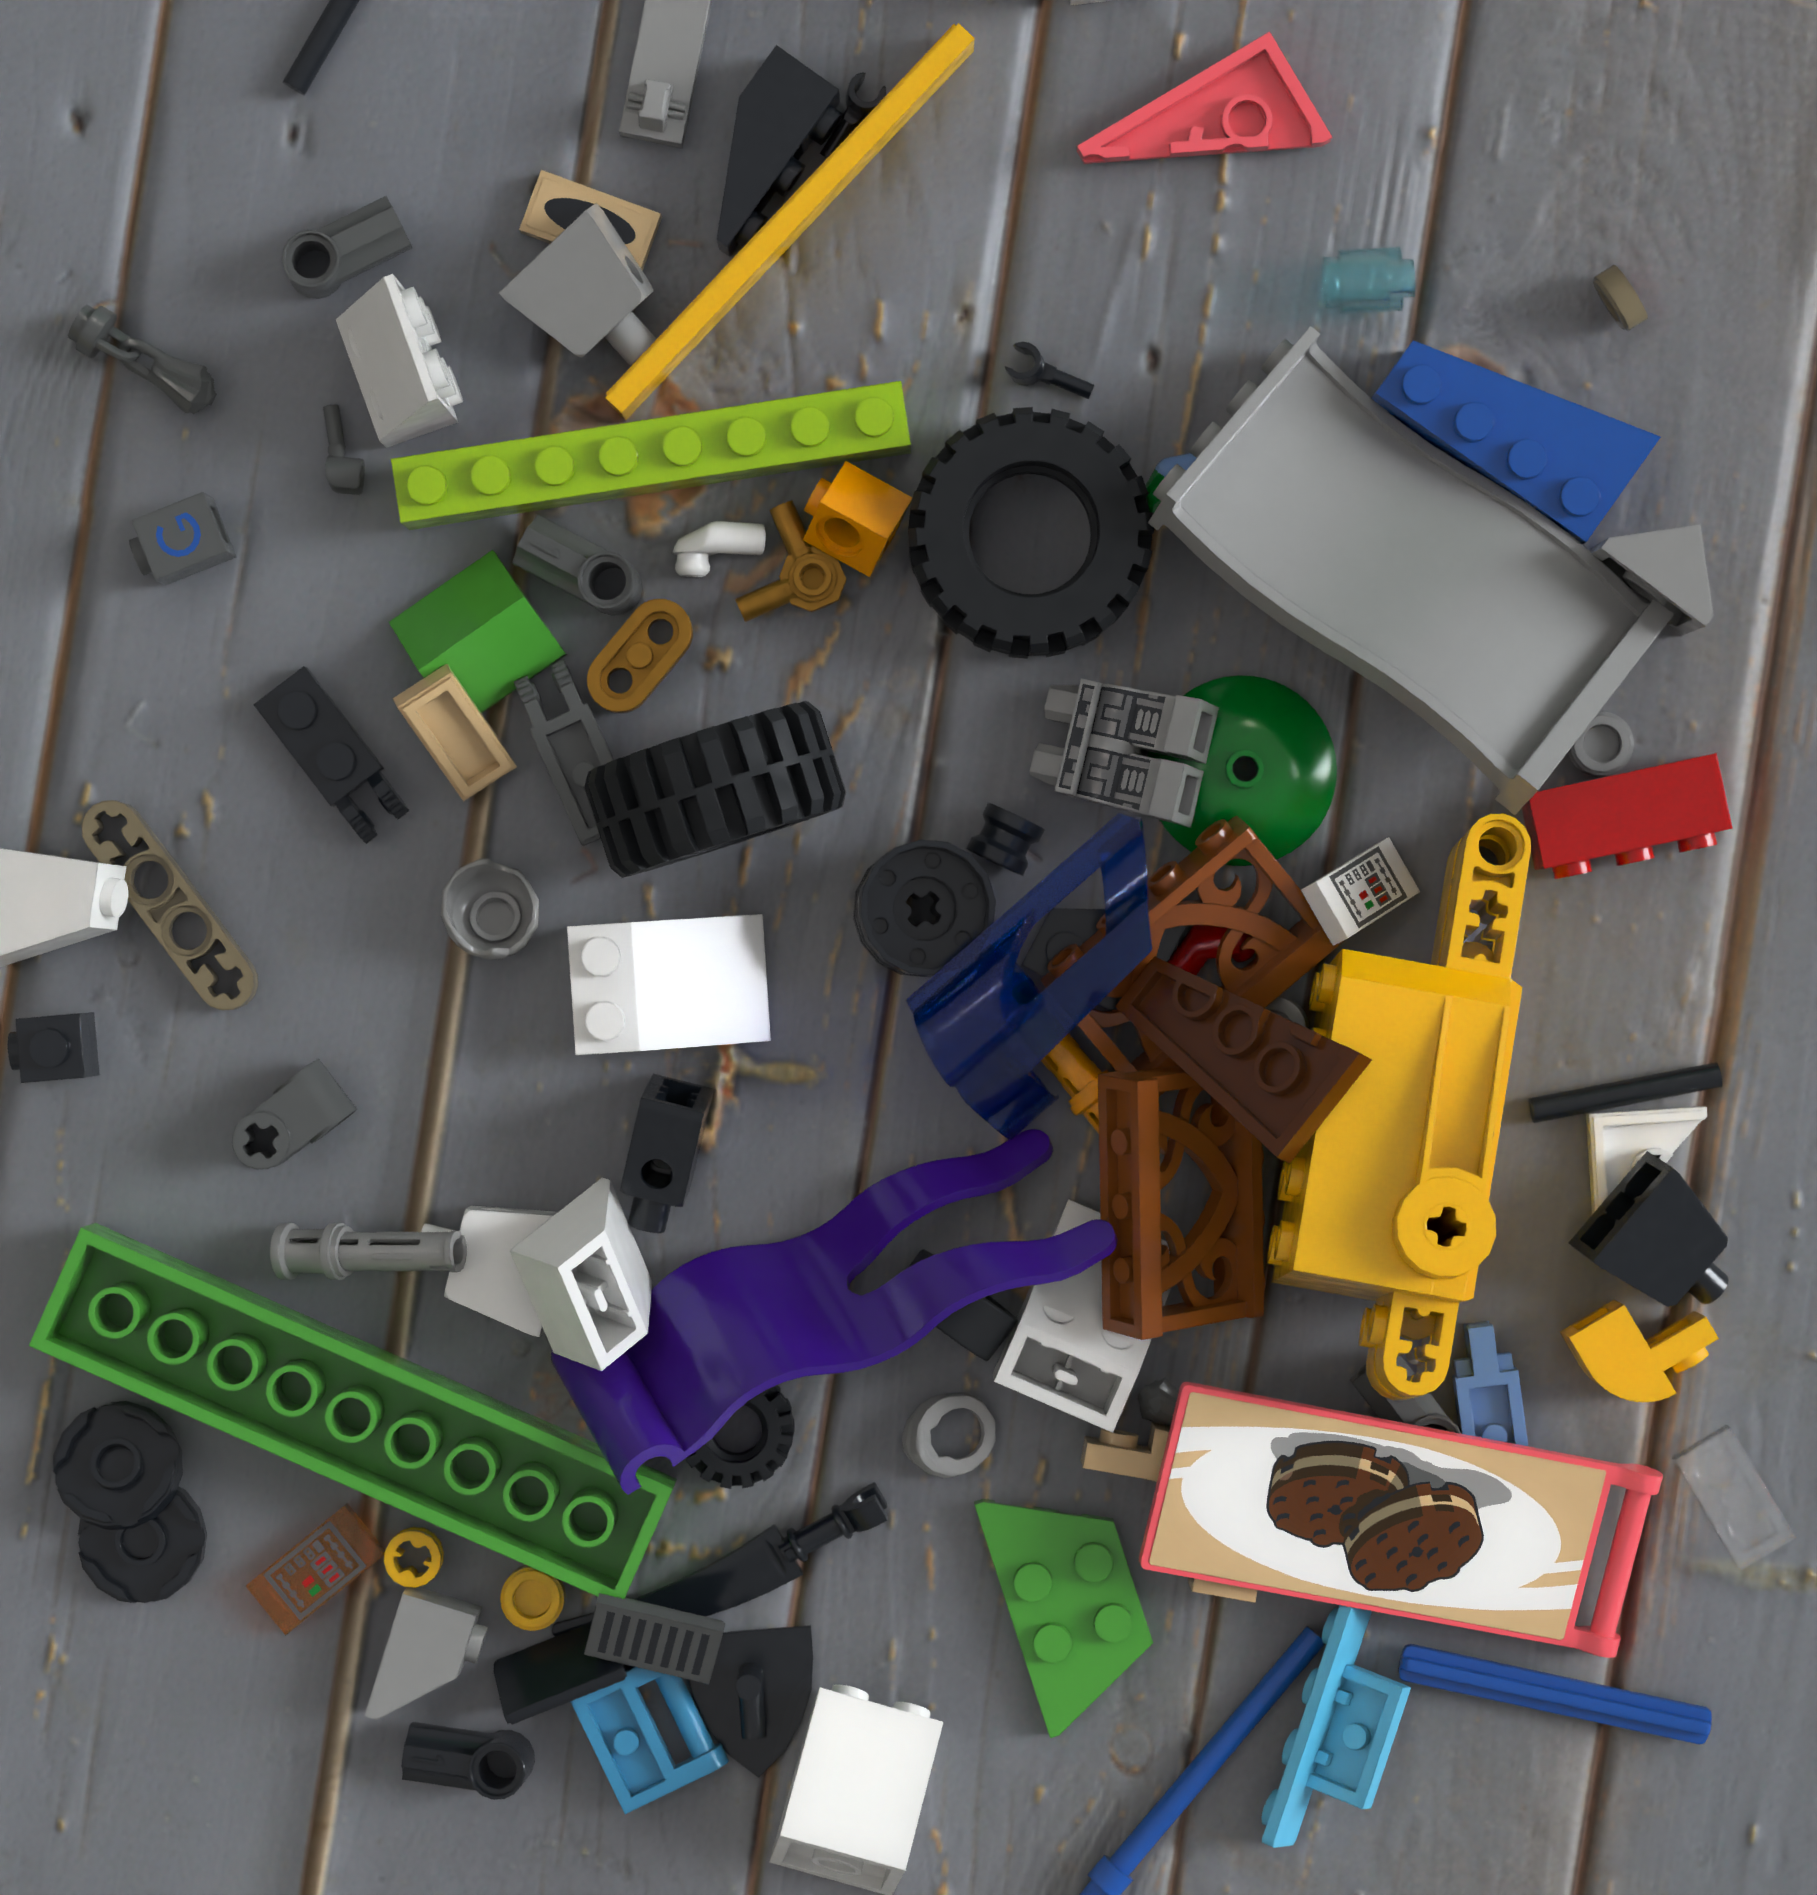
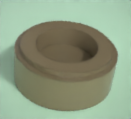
(1620, 298)

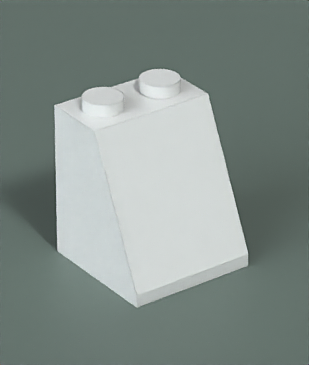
(857, 1790)

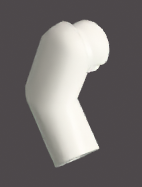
(715, 538)

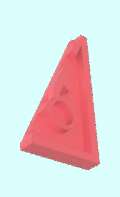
(1231, 107)

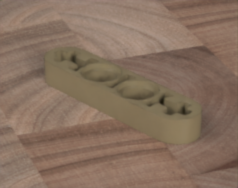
(176, 900)

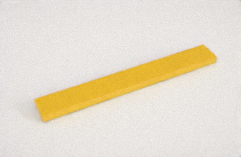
(790, 221)

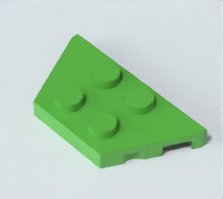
(1066, 1602)

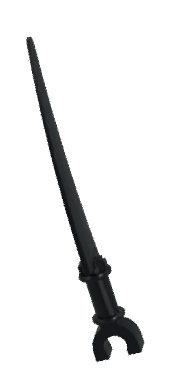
(760, 1563)

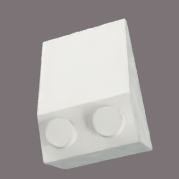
(668, 984)

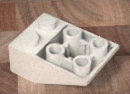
(393, 360)
(1061, 1346)

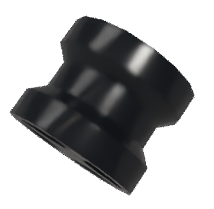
(1005, 839)

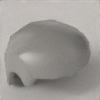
(489, 909)

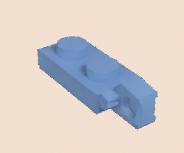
(1488, 1389)

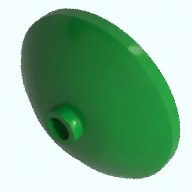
(1291, 759)

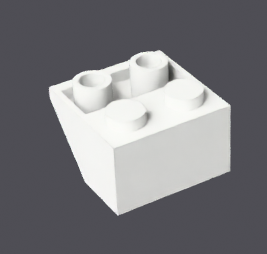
(587, 1279)

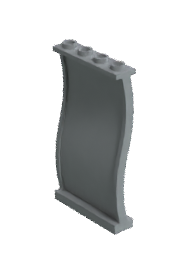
(1408, 568)

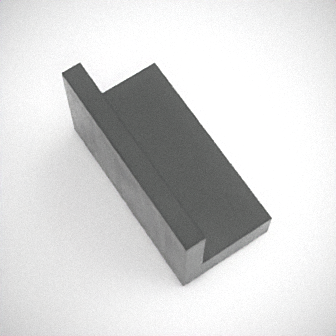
(654, 1638)

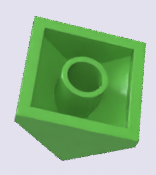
(481, 630)

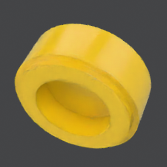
(532, 1598)

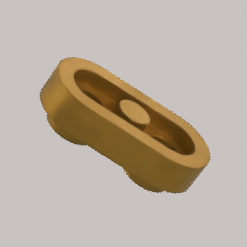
(636, 653)

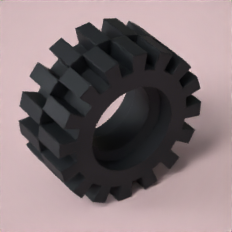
(762, 1459)

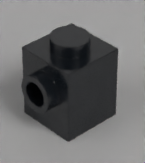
(54, 1047)

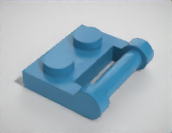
(632, 1745)

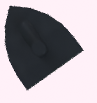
(757, 1692)

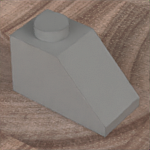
(425, 1648)

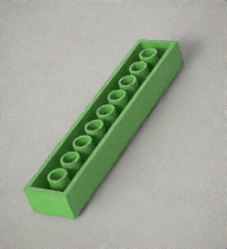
(349, 1411)

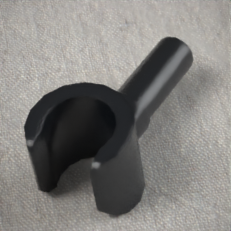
(853, 115)
(1047, 373)

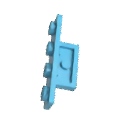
(1342, 1732)

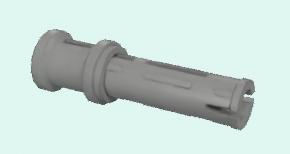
(341, 1251)

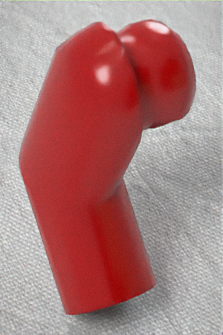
(1202, 944)

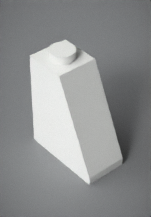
(55, 902)

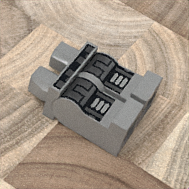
(1105, 746)

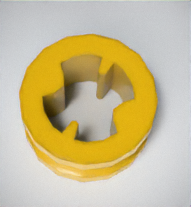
(409, 1575)

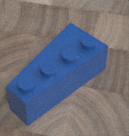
(1521, 438)

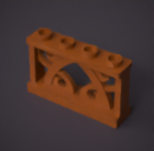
(1280, 953)
(1130, 1186)

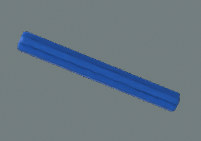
(1555, 1694)

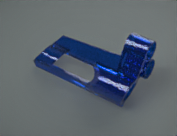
(989, 1019)

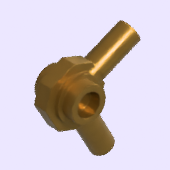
(808, 576)

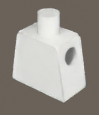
(490, 1276)

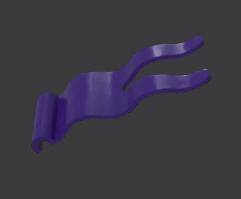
(787, 1312)

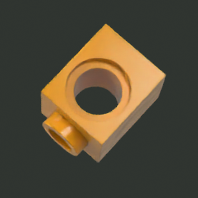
(855, 517)

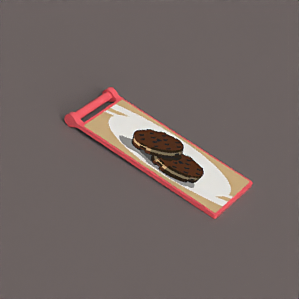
(1391, 1517)

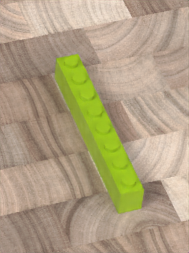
(651, 455)

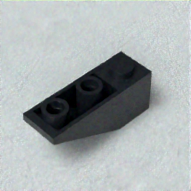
(773, 127)

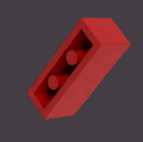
(1627, 815)

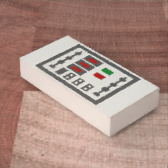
(1360, 891)

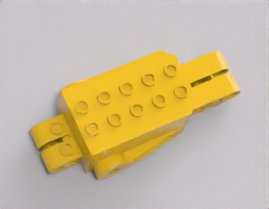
(1402, 1169)

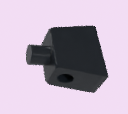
(666, 1129)
(1656, 1236)

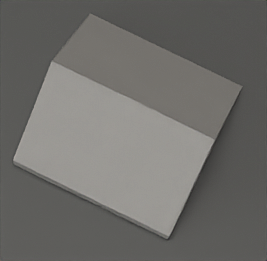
(1666, 568)

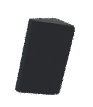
(552, 1675)

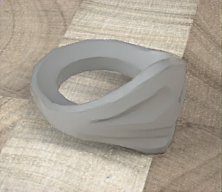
(917, 1436)

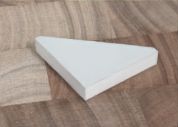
(1623, 1137)

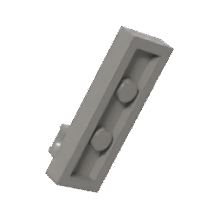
(665, 71)

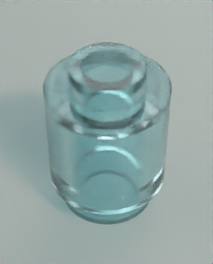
(1367, 280)

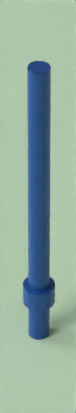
(1113, 1873)

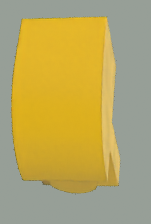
(1628, 1365)

